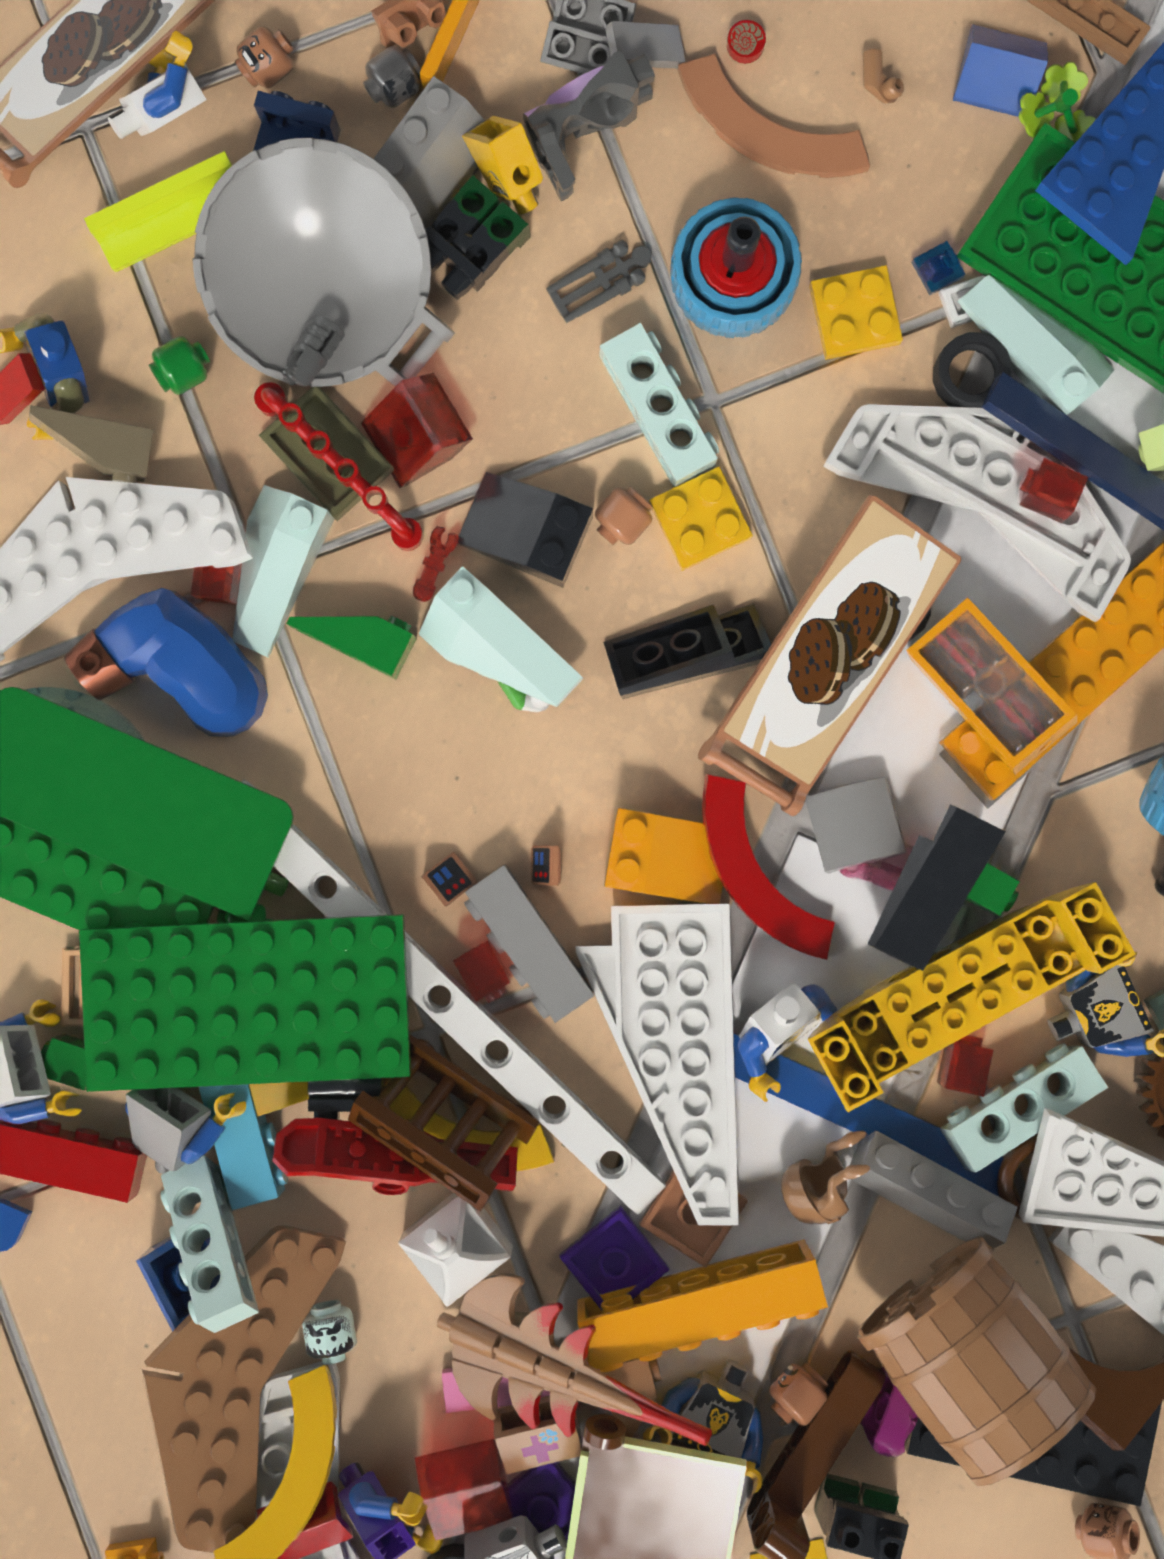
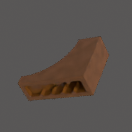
(1122, 1400)

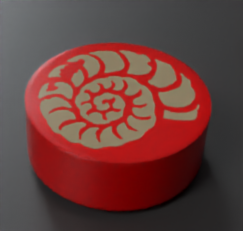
(746, 41)

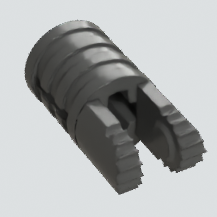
(312, 351)

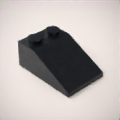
(526, 527)

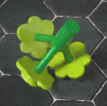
(1064, 89)

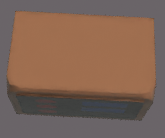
(546, 865)
(449, 879)

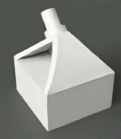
(455, 1247)

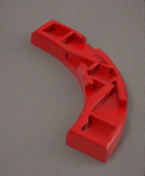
(746, 881)

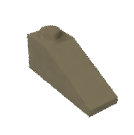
(104, 444)

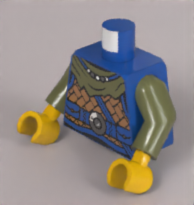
(55, 362)

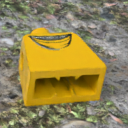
(506, 161)

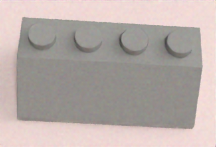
(429, 149)

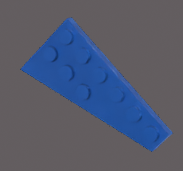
(1115, 165)

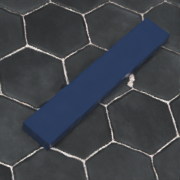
(1077, 447)

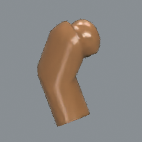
(877, 83)

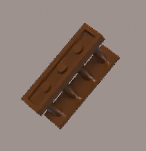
(441, 1159)

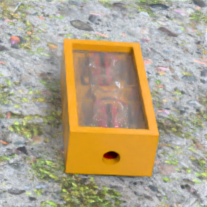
(992, 686)

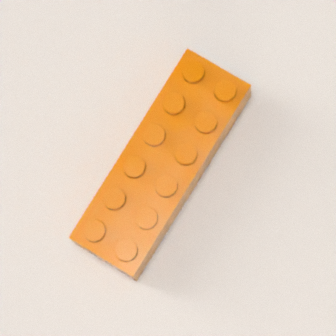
(703, 1305)

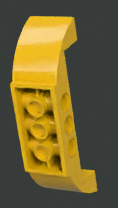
(966, 989)

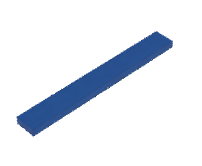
(816, 1094)

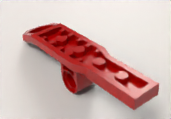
(347, 1152)

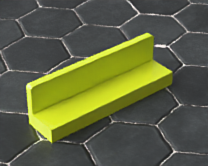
(156, 215)

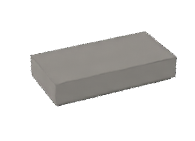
(657, 41)

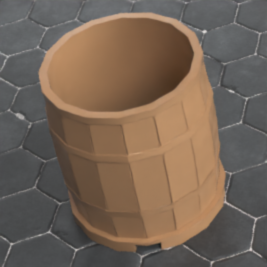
(979, 1364)

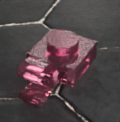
(884, 877)

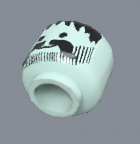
(329, 1331)

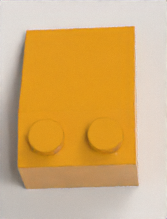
(662, 858)

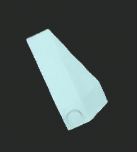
(1042, 350)
(284, 544)
(484, 635)

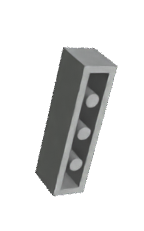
(529, 944)
(932, 1191)

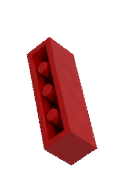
(71, 1159)

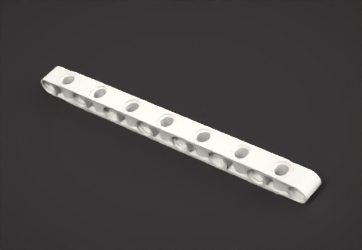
(475, 1028)

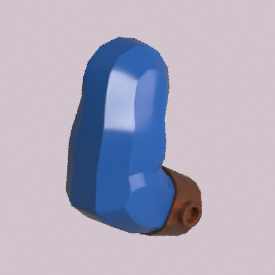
(181, 654)

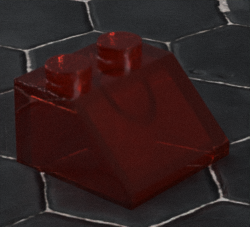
(416, 428)
(464, 1489)

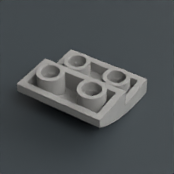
(578, 33)
(855, 824)

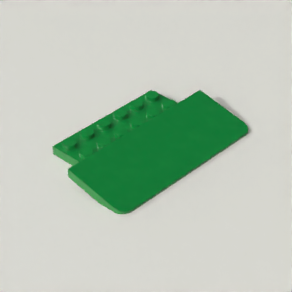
(124, 829)

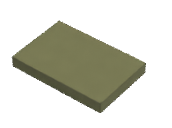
(346, 440)

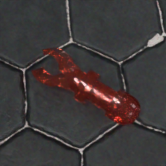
(424, 587)

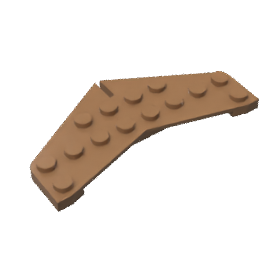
(212, 1410)

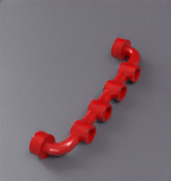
(273, 402)

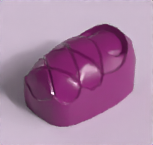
(889, 1421)

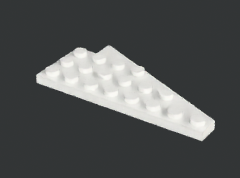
(672, 1019)

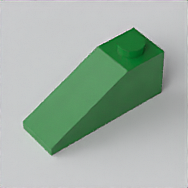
(364, 638)

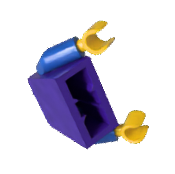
(381, 1517)

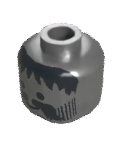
(392, 76)

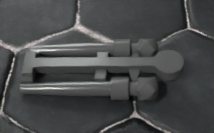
(640, 258)

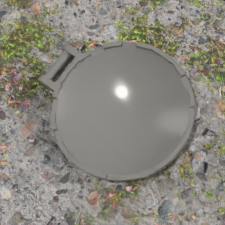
(310, 235)

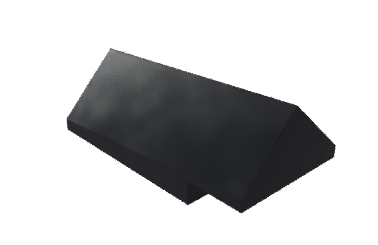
(687, 649)
(934, 887)

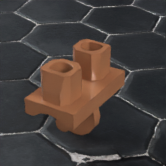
(402, 19)

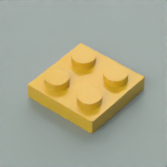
(855, 312)
(700, 518)

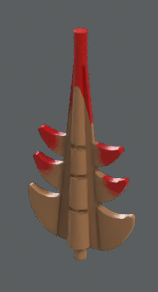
(494, 1346)

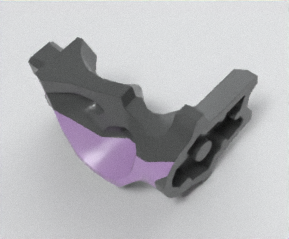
(587, 104)

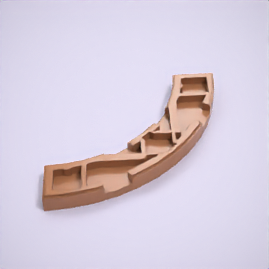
(762, 139)

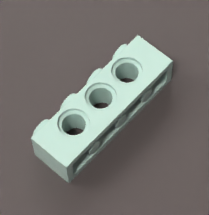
(637, 348)
(1078, 1084)
(233, 1295)

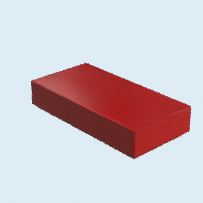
(18, 386)

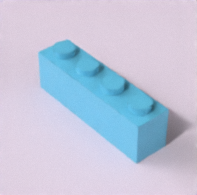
(245, 1150)

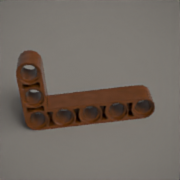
(807, 1458)

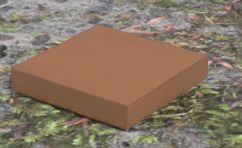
(673, 1222)

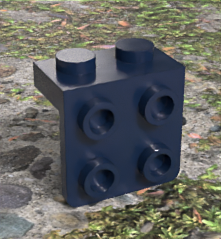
(289, 119)

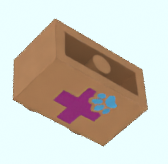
(530, 1448)

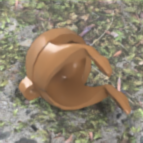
(818, 1190)

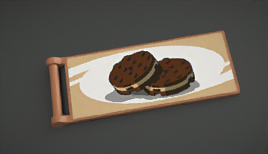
(76, 68)
(833, 652)

